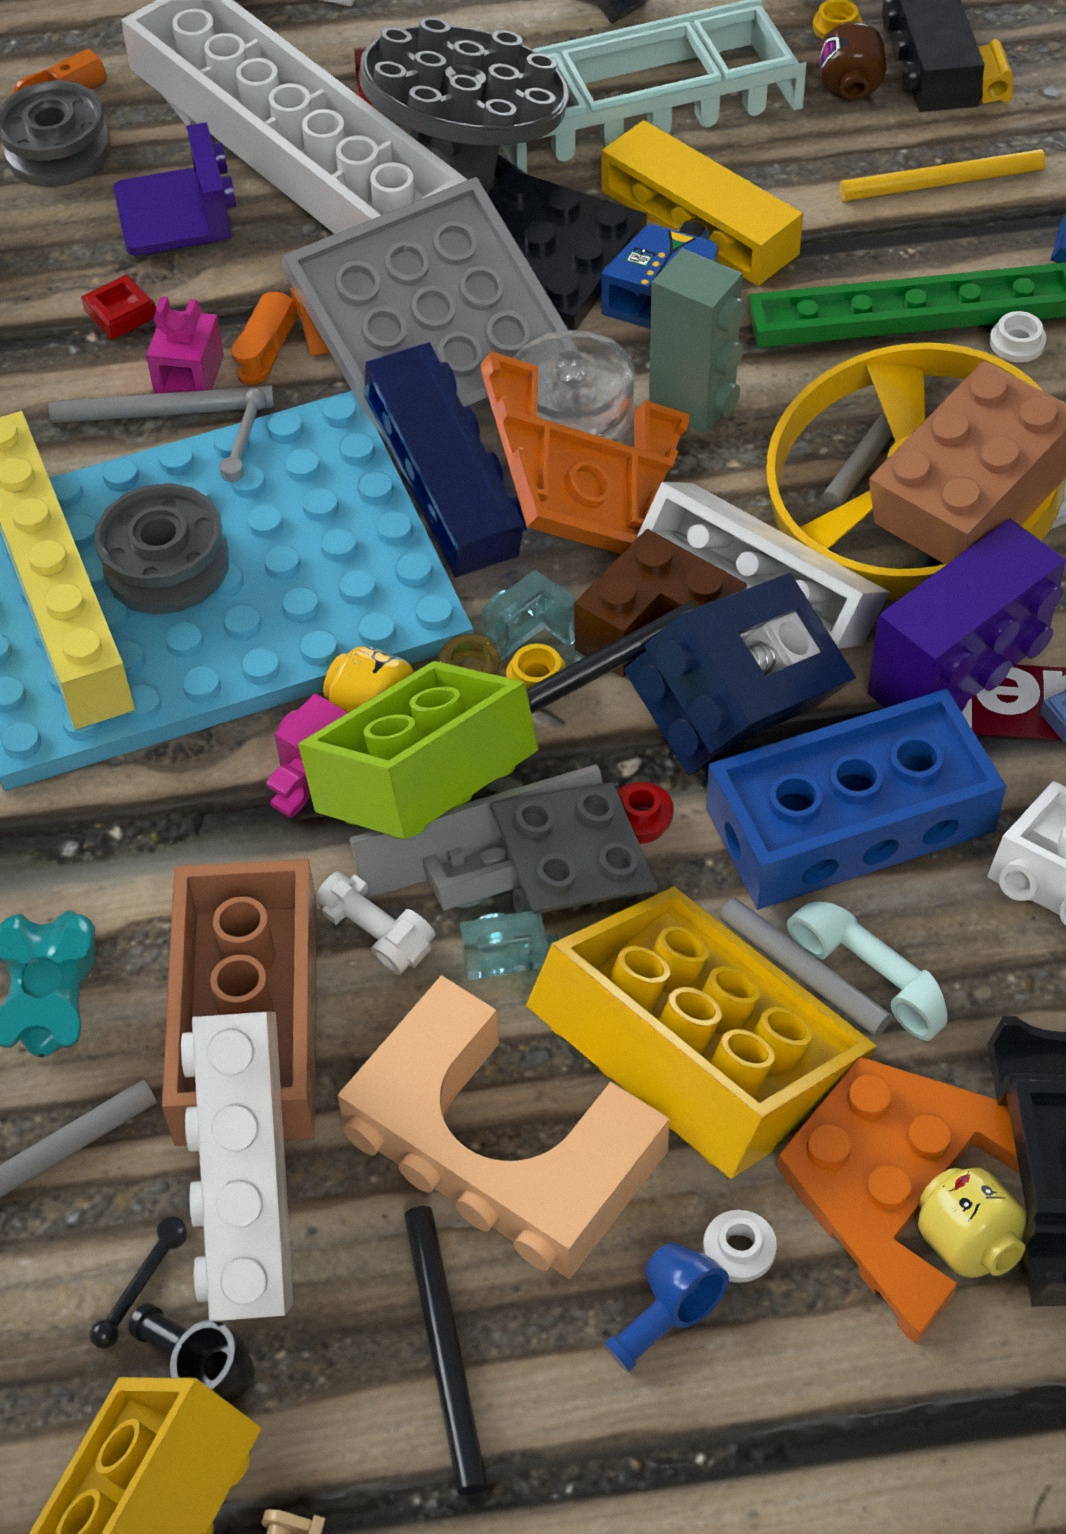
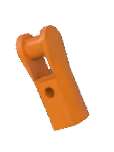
(82, 68)
(263, 337)

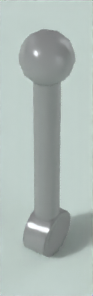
(232, 467)

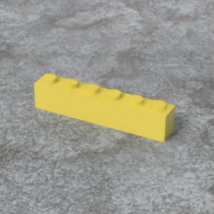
(57, 583)

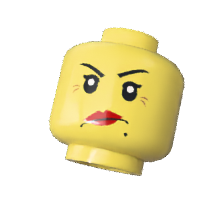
(972, 1222)

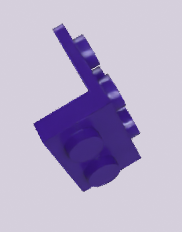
(178, 205)

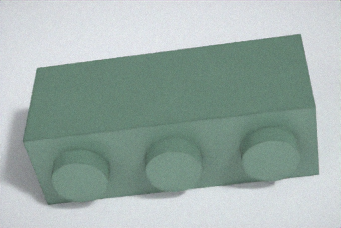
(696, 338)

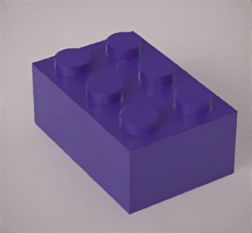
(969, 620)

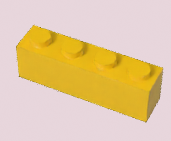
(679, 184)

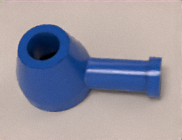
(685, 1292)

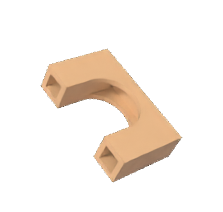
(545, 1204)

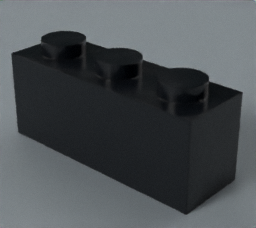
(936, 52)

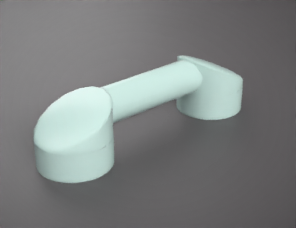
(920, 1004)

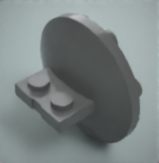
(463, 91)

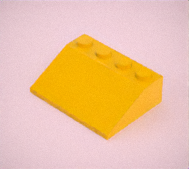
(696, 1026)

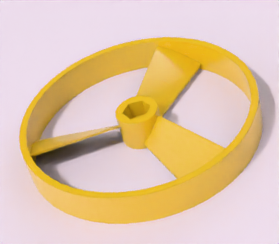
(899, 383)

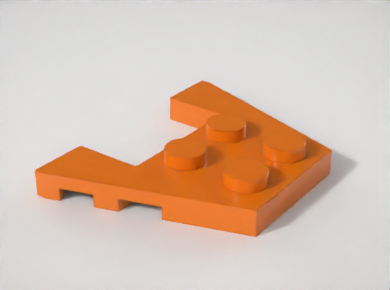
(574, 479)
(869, 1161)

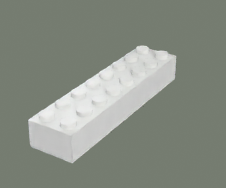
(281, 111)

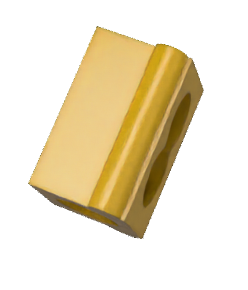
(997, 74)

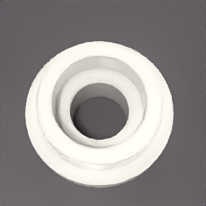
(1018, 337)
(746, 1264)

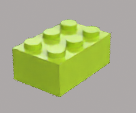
(419, 749)

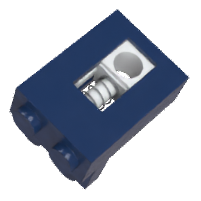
(737, 669)

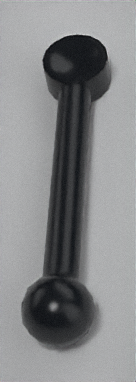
(171, 1235)

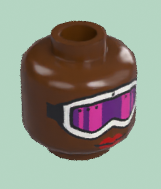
(852, 58)

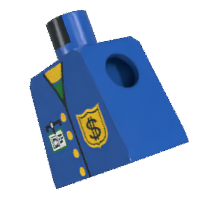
(630, 274)

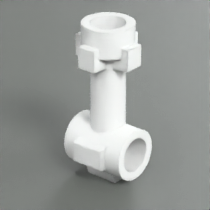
(399, 941)

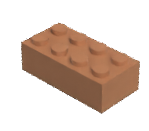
(240, 947)

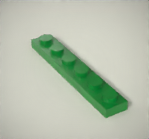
(906, 305)

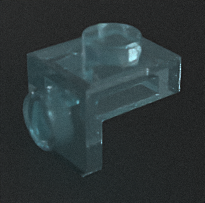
(525, 610)
(504, 944)

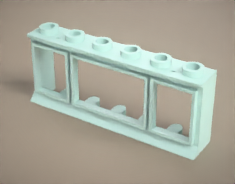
(662, 43)

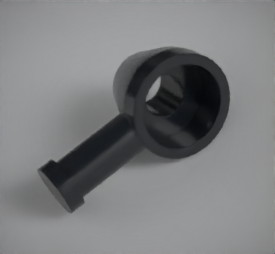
(202, 1352)

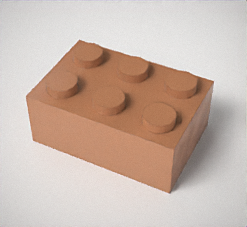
(972, 464)

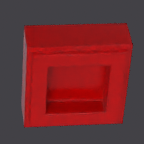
(119, 306)

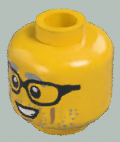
(362, 675)

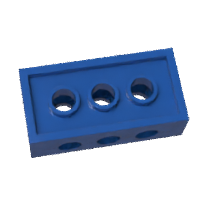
(853, 798)

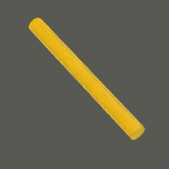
(942, 175)

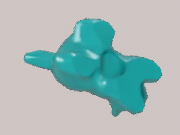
(46, 977)

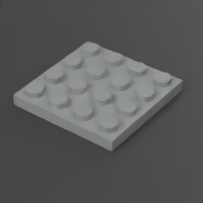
(423, 276)

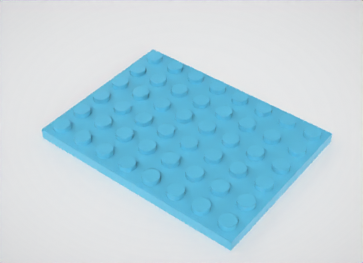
(317, 566)

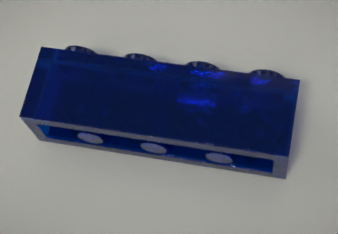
(444, 459)

